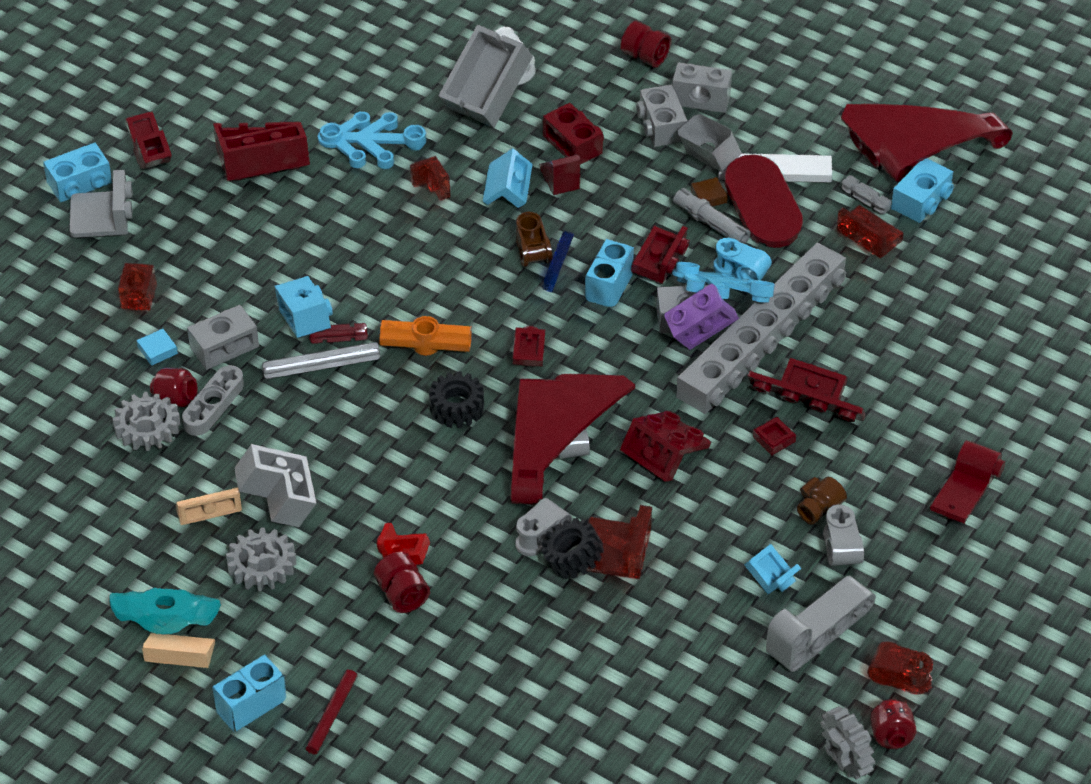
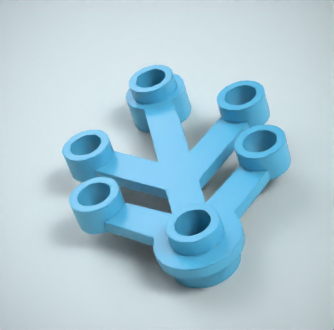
(339, 136)
(695, 279)

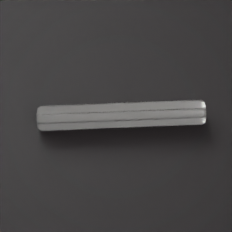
(321, 360)

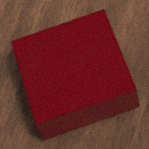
(774, 436)

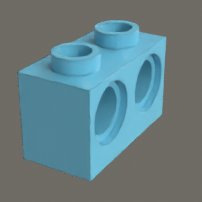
(77, 172)

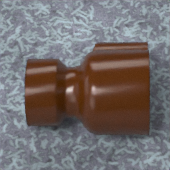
(819, 498)

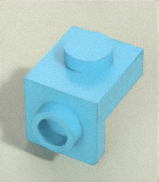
(771, 570)

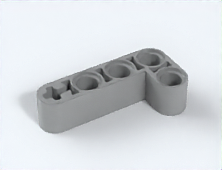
(799, 638)

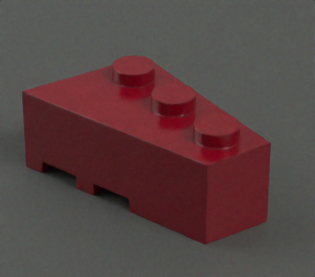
(261, 150)

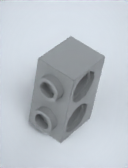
(661, 114)

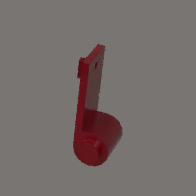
(970, 479)

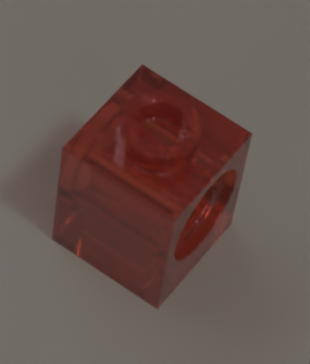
(137, 286)

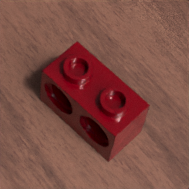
(573, 133)

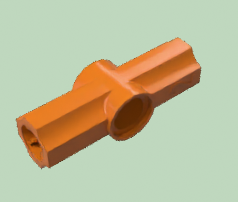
(425, 335)

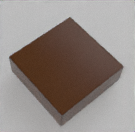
(710, 190)

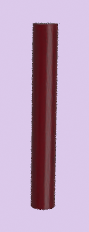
(331, 712)

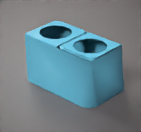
(609, 290)
(251, 704)

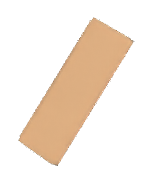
(209, 506)
(178, 650)

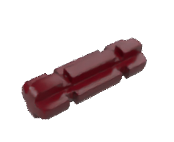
(340, 333)

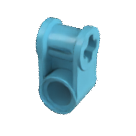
(742, 262)

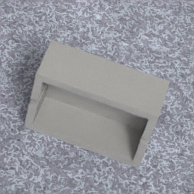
(485, 76)

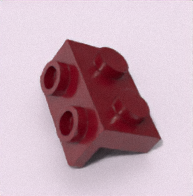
(660, 253)

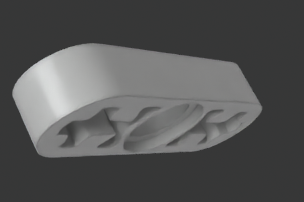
(212, 412)

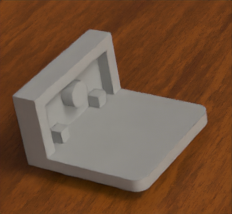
(102, 211)

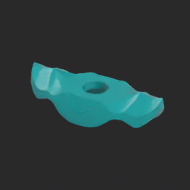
(185, 609)

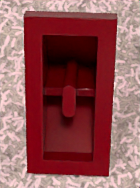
(562, 174)

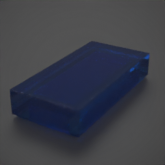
(557, 261)

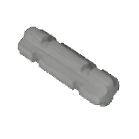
(866, 194)

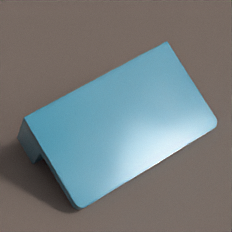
(508, 178)

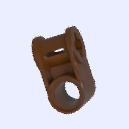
(532, 239)

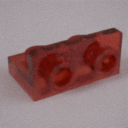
(868, 230)

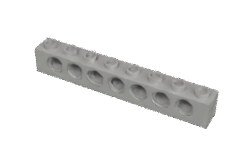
(760, 329)

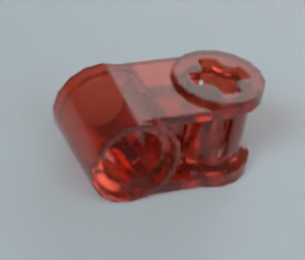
(898, 666)

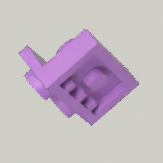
(700, 317)

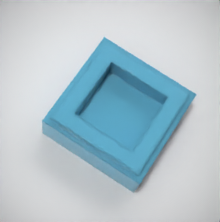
(157, 347)

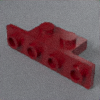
(811, 385)

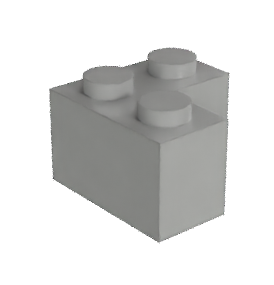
(281, 479)

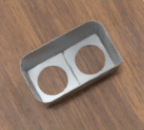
(703, 130)

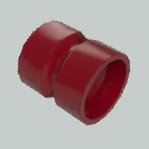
(643, 43)
(401, 582)

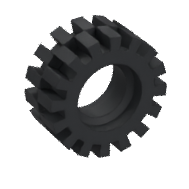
(456, 412)
(578, 559)

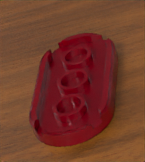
(763, 200)

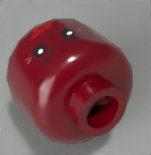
(893, 722)

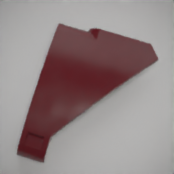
(907, 134)
(551, 418)

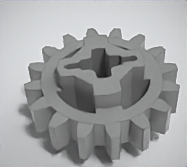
(146, 421)
(261, 559)
(847, 742)

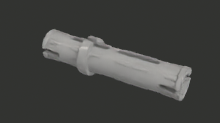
(701, 210)

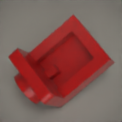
(413, 544)

